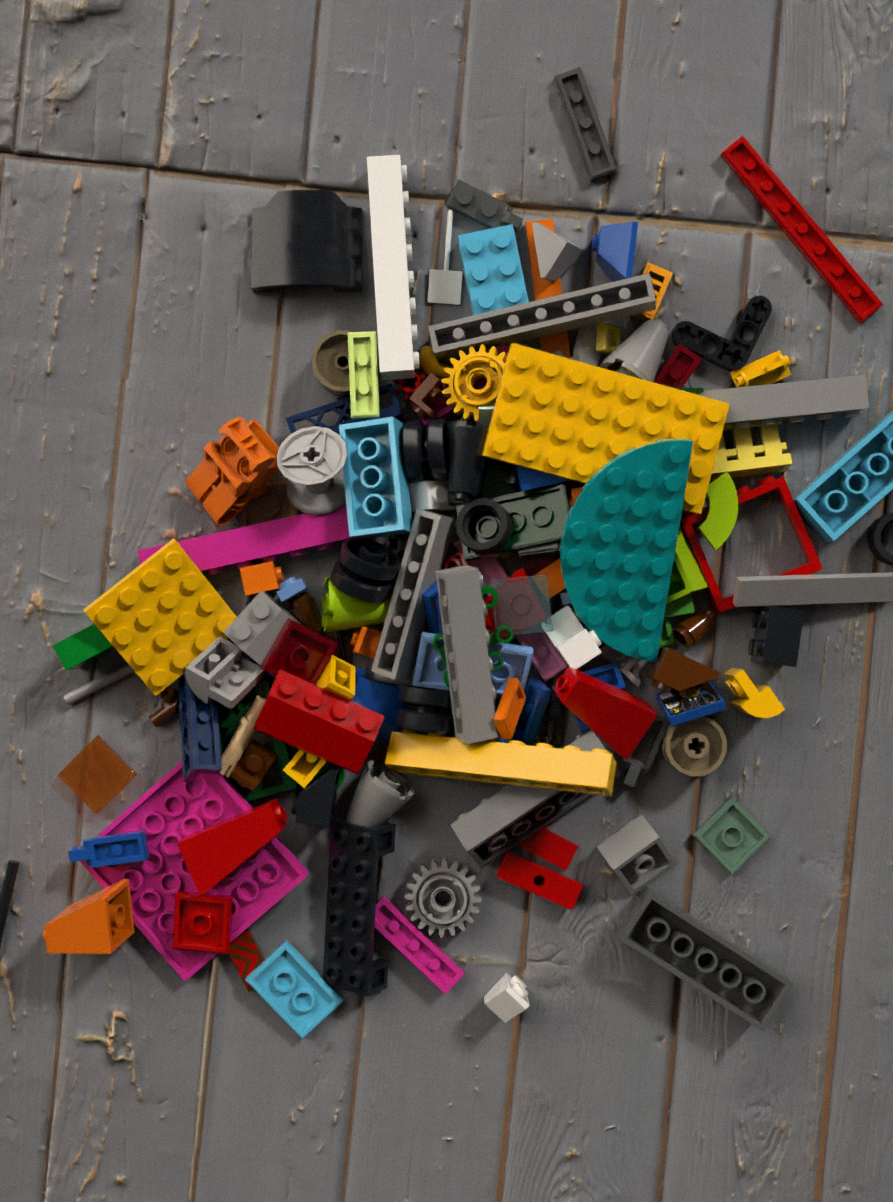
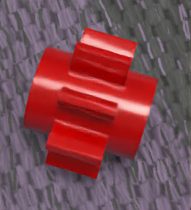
(407, 391)

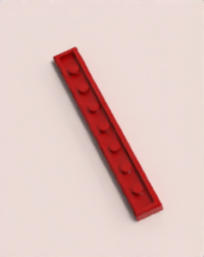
(801, 229)

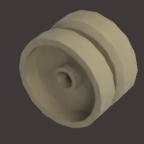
(326, 361)
(704, 757)

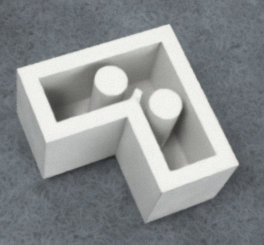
(571, 639)

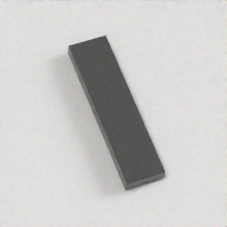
(585, 124)

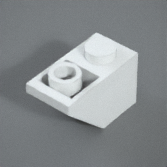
(432, 496)
(507, 997)

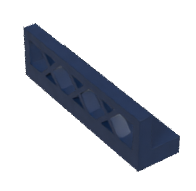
(392, 411)
(198, 733)

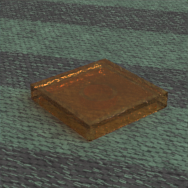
(97, 774)

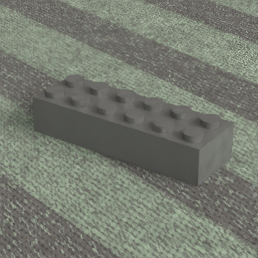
(516, 813)
(704, 958)

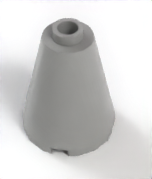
(640, 352)
(378, 795)

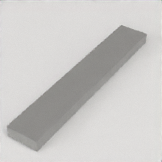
(813, 589)

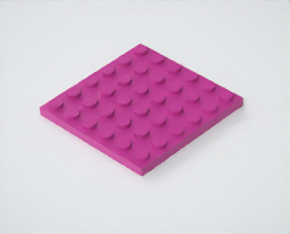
(169, 814)

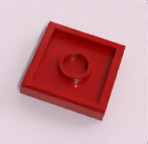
(202, 922)

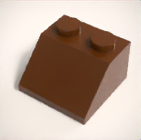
(678, 671)

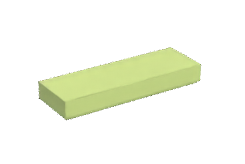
(363, 375)

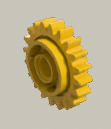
(464, 375)

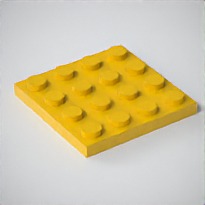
(161, 616)

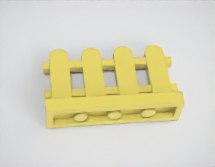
(744, 451)

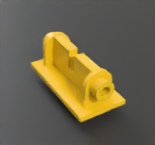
(763, 371)

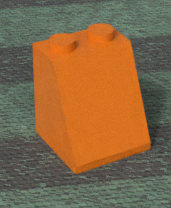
(93, 923)

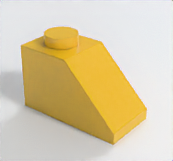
(338, 678)
(303, 767)

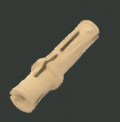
(241, 738)

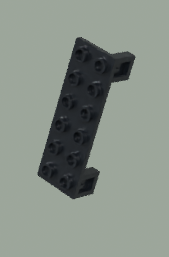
(352, 906)

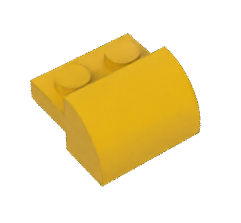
(752, 699)

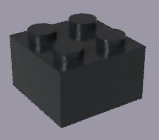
(776, 635)

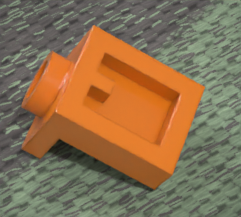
(366, 641)

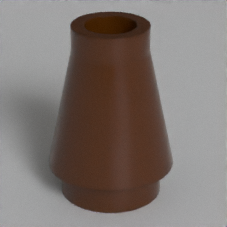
(306, 611)
(693, 628)

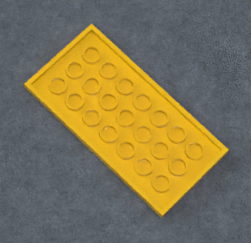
(580, 416)

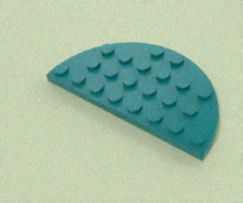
(623, 545)

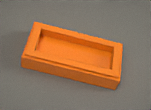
(509, 708)

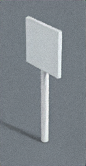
(445, 284)

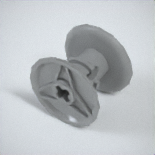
(314, 469)

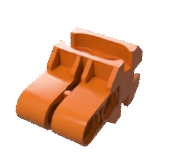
(234, 469)

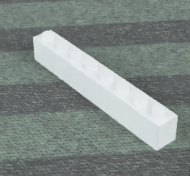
(391, 267)

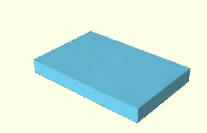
(294, 989)

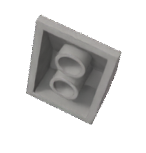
(258, 626)

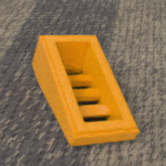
(659, 295)

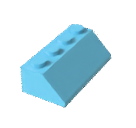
(376, 478)

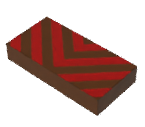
(245, 955)

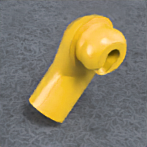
(430, 363)

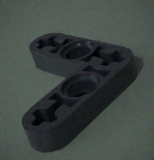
(734, 344)

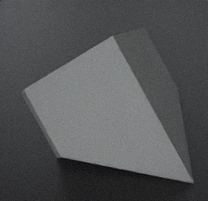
(554, 252)

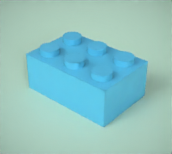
(492, 269)

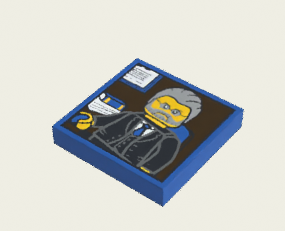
(690, 703)

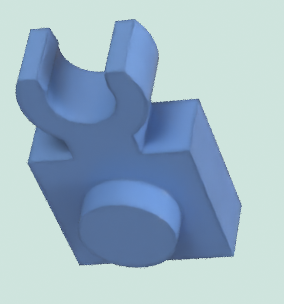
(291, 589)

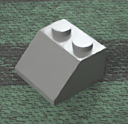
(636, 854)

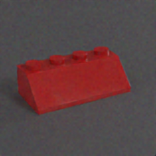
(318, 722)

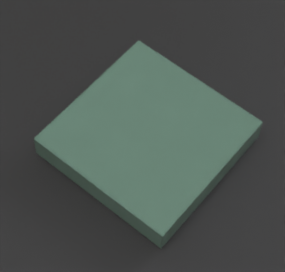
(731, 835)

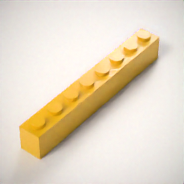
(502, 762)

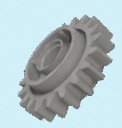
(444, 915)

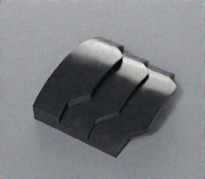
(306, 242)

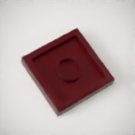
(299, 652)

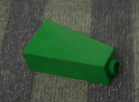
(82, 648)

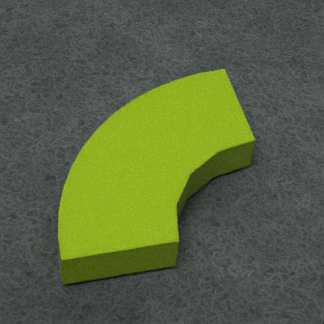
(721, 511)

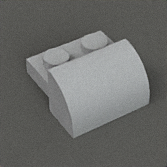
(222, 674)

